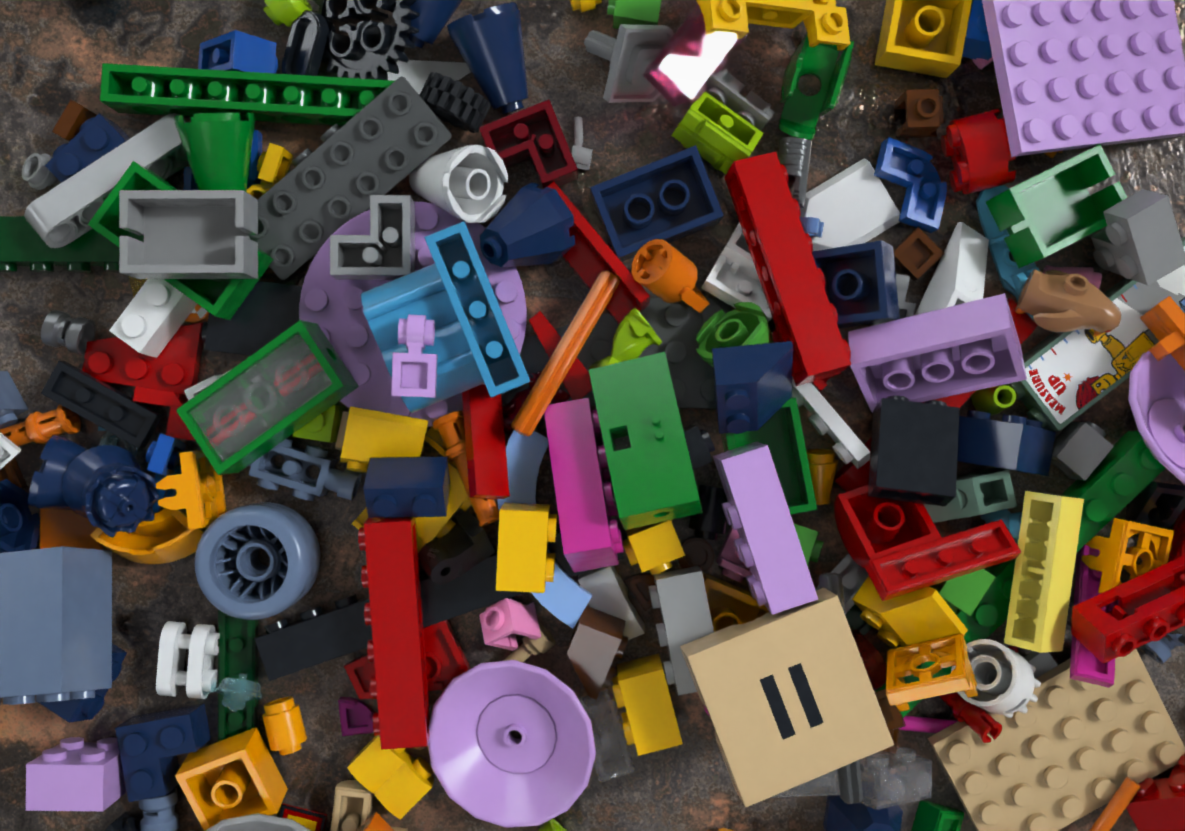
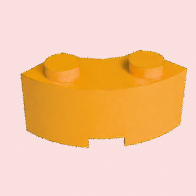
(154, 541)

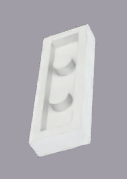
(827, 420)

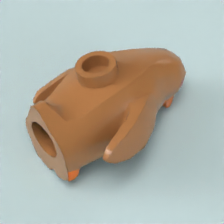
(1067, 303)

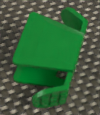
(802, 111)

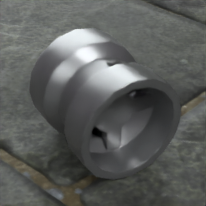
(65, 331)

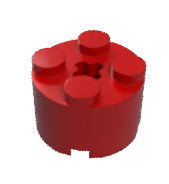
(978, 152)

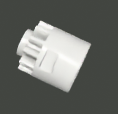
(1002, 678)

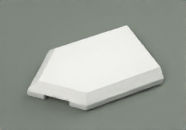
(851, 206)

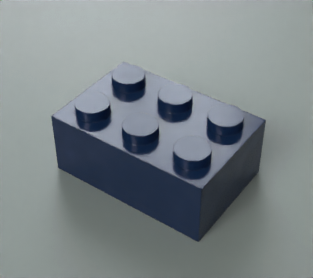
(656, 202)

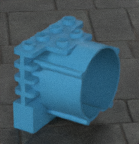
(469, 324)

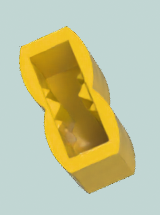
(392, 776)

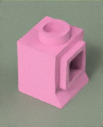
(505, 620)

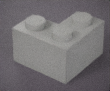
(1140, 238)
(386, 251)

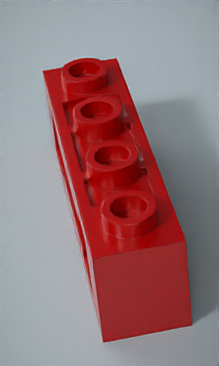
(1146, 613)

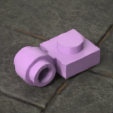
(415, 372)

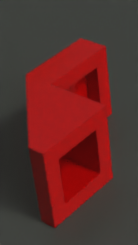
(176, 427)

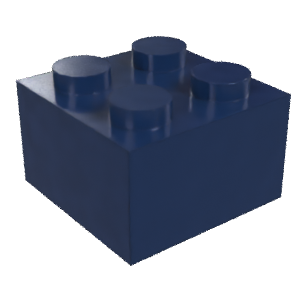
(860, 282)

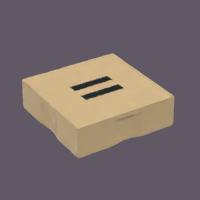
(787, 697)

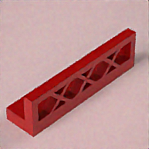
(593, 256)

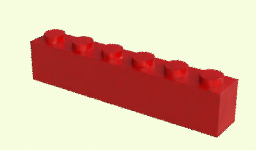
(787, 267)
(397, 631)

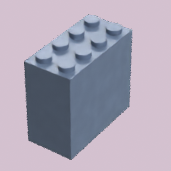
(55, 624)

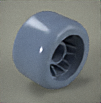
(230, 566)

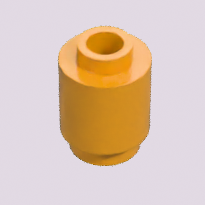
(284, 725)

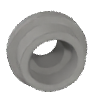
(36, 172)

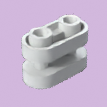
(200, 672)

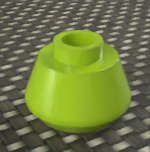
(285, 10)

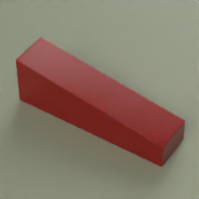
(577, 379)

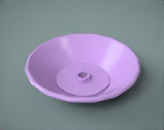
(1159, 409)
(503, 776)

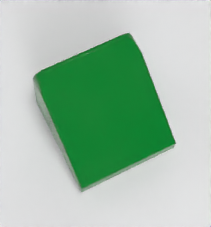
(937, 818)

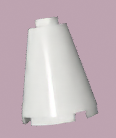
(463, 182)

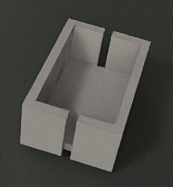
(188, 234)

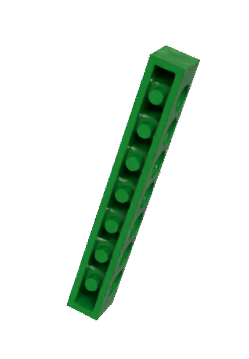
(266, 95)

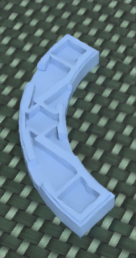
(524, 456)

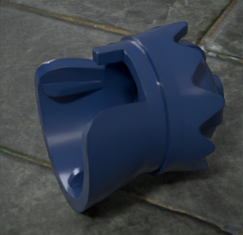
(109, 489)

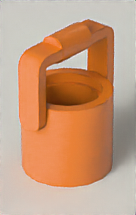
(668, 274)

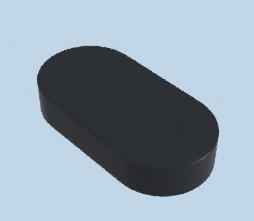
(305, 45)

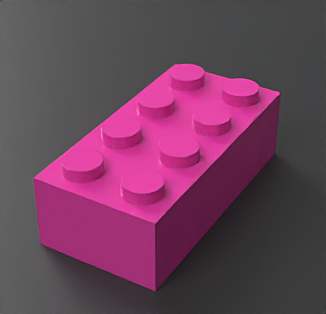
(581, 487)

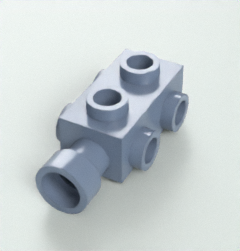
(296, 472)

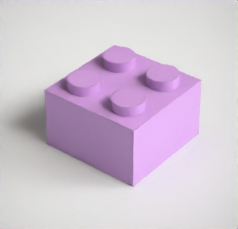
(75, 776)

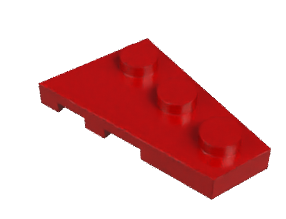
(171, 371)
(443, 661)

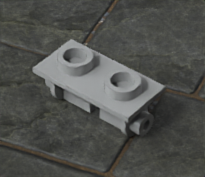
(727, 91)

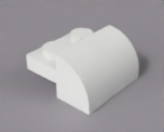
(735, 275)

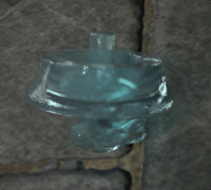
(238, 691)

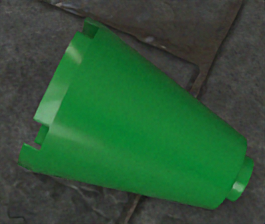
(218, 149)

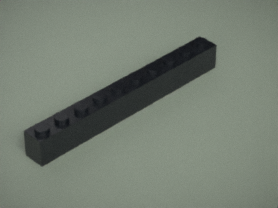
(343, 630)

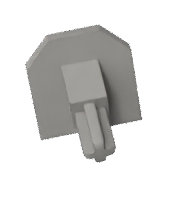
(629, 59)

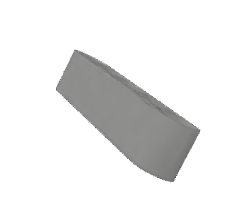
(68, 208)

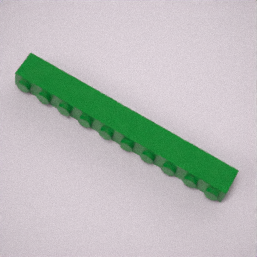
(1105, 493)

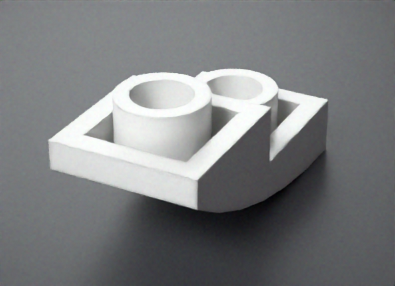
(611, 597)

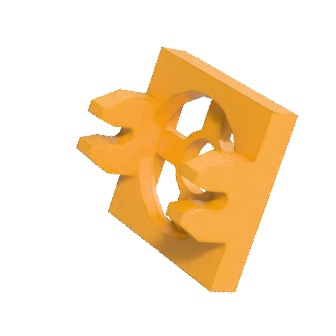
(194, 490)
(1152, 547)
(906, 659)

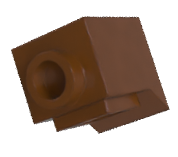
(923, 113)

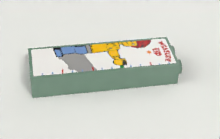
(1078, 369)

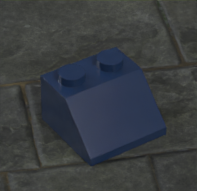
(751, 384)

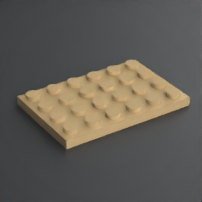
(1063, 752)

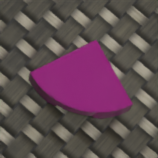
(355, 716)

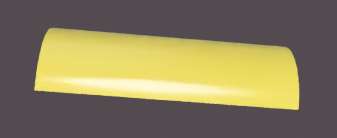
(1043, 572)

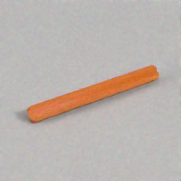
(565, 353)

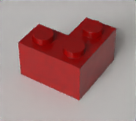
(1160, 802)

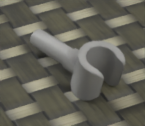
(581, 155)

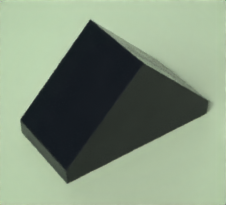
(1157, 505)

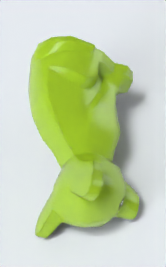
(630, 339)

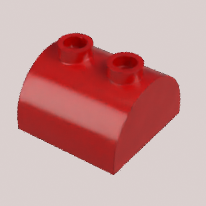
(879, 525)

